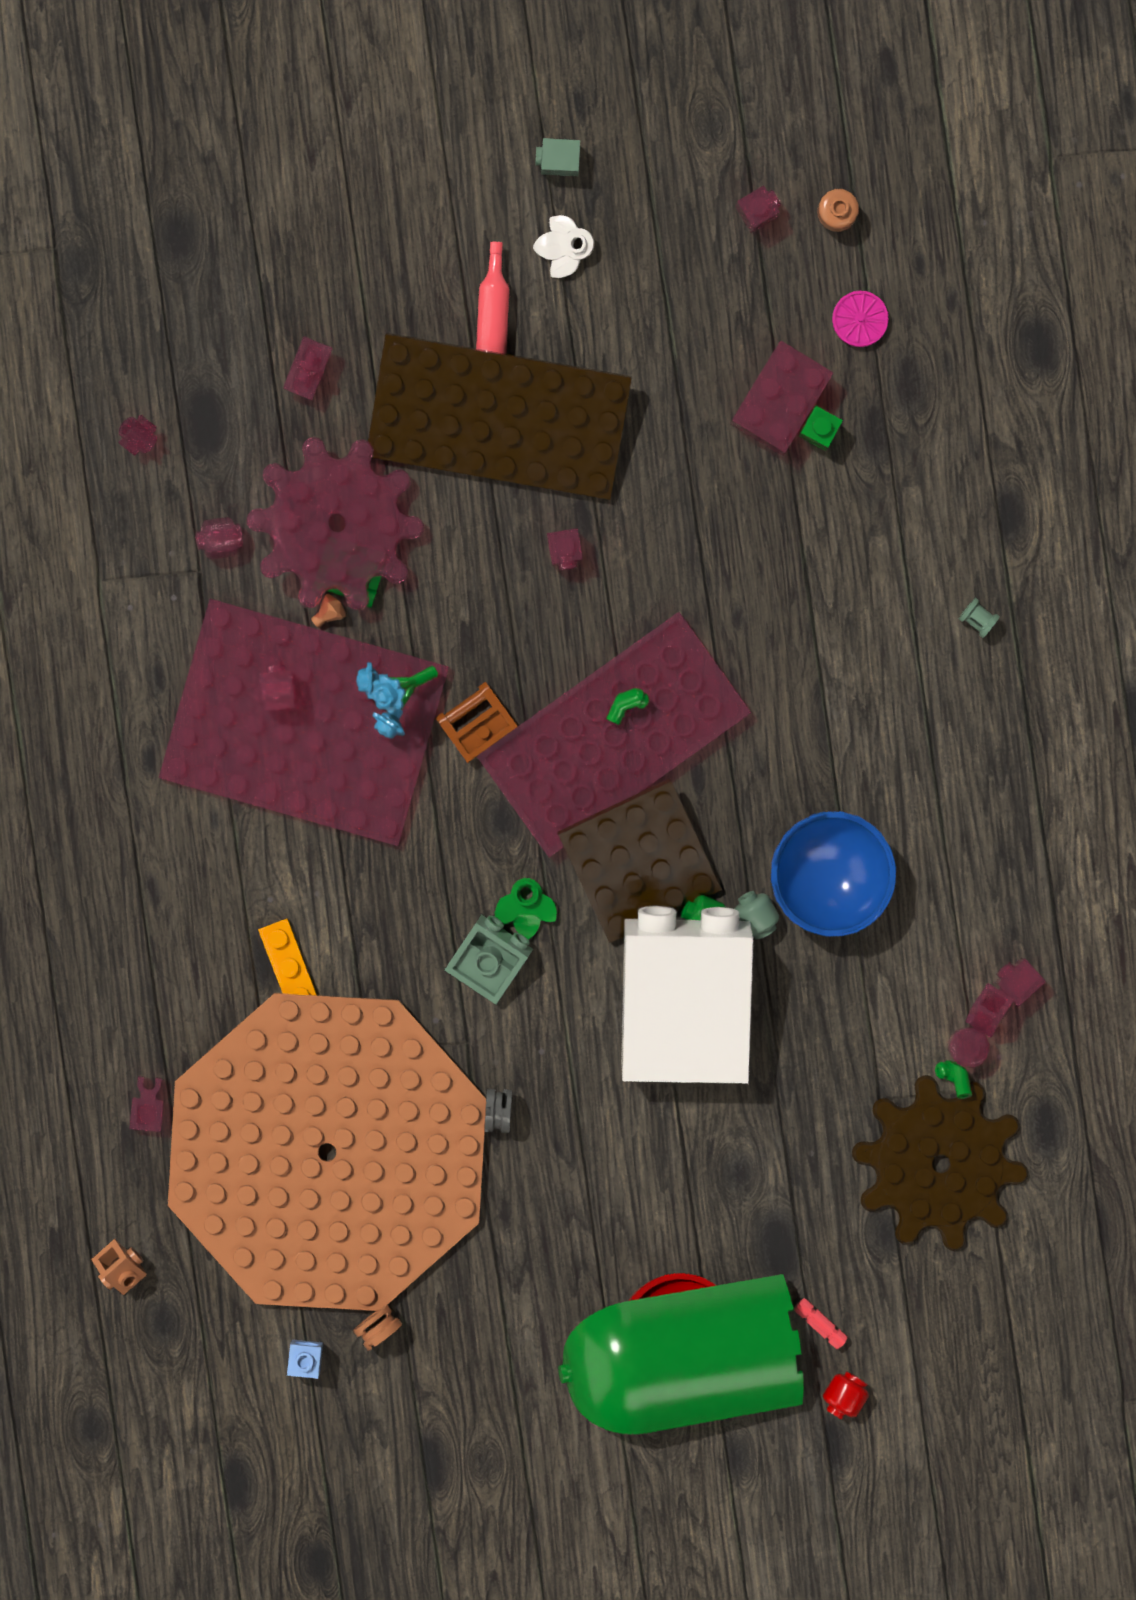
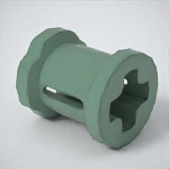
(979, 617)

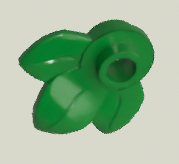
(526, 912)

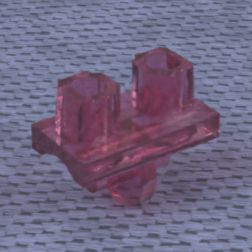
(307, 368)

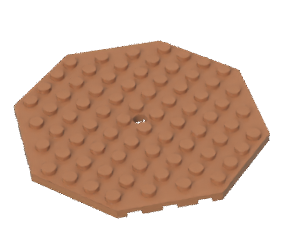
(252, 1168)

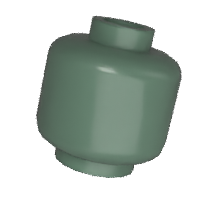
(759, 911)

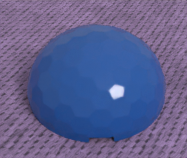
(833, 873)

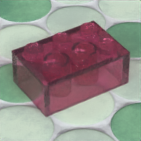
(781, 398)

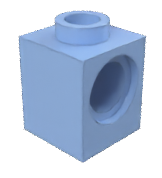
(305, 1359)

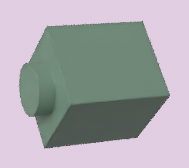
(558, 157)

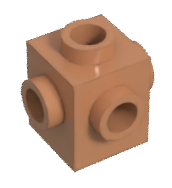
(119, 1267)

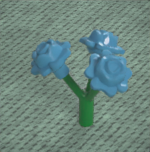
(390, 695)

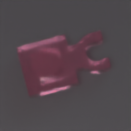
(147, 1110)

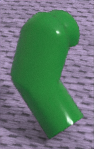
(627, 700)
(956, 1074)

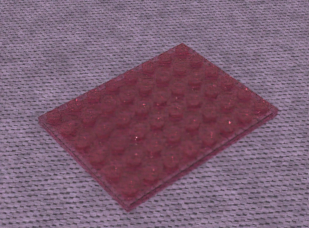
(307, 760)

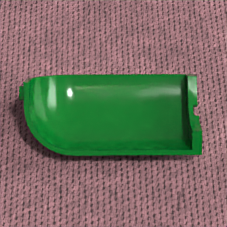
(685, 1358)

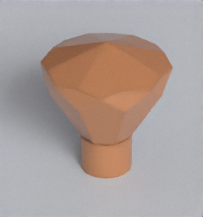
(330, 610)

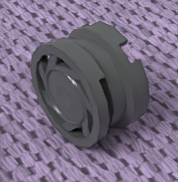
(498, 1110)

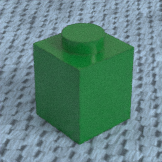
(820, 428)

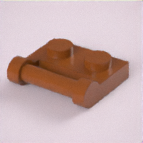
(483, 730)

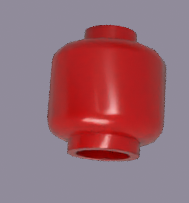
(845, 1395)

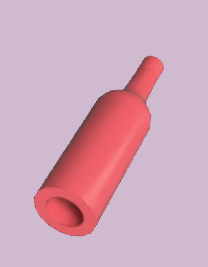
(493, 305)

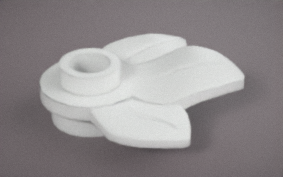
(560, 246)

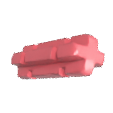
(820, 1323)

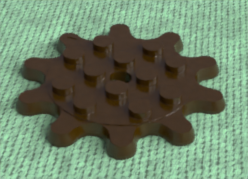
(906, 1154)

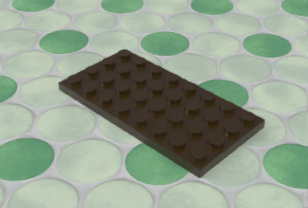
(498, 416)

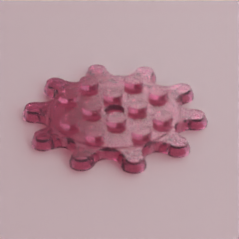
(302, 530)

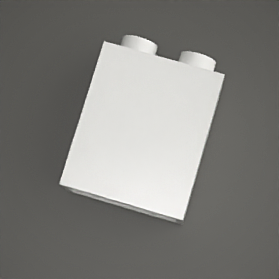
(686, 997)

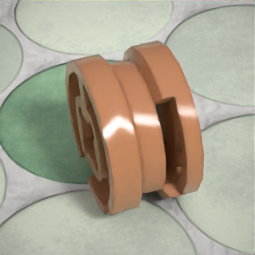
(379, 1330)

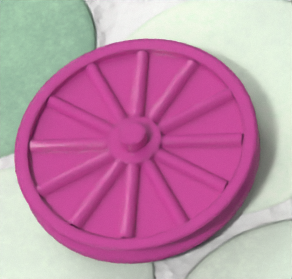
(860, 318)

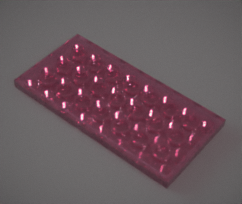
(577, 762)

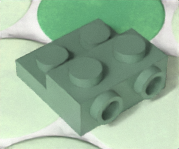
(489, 958)

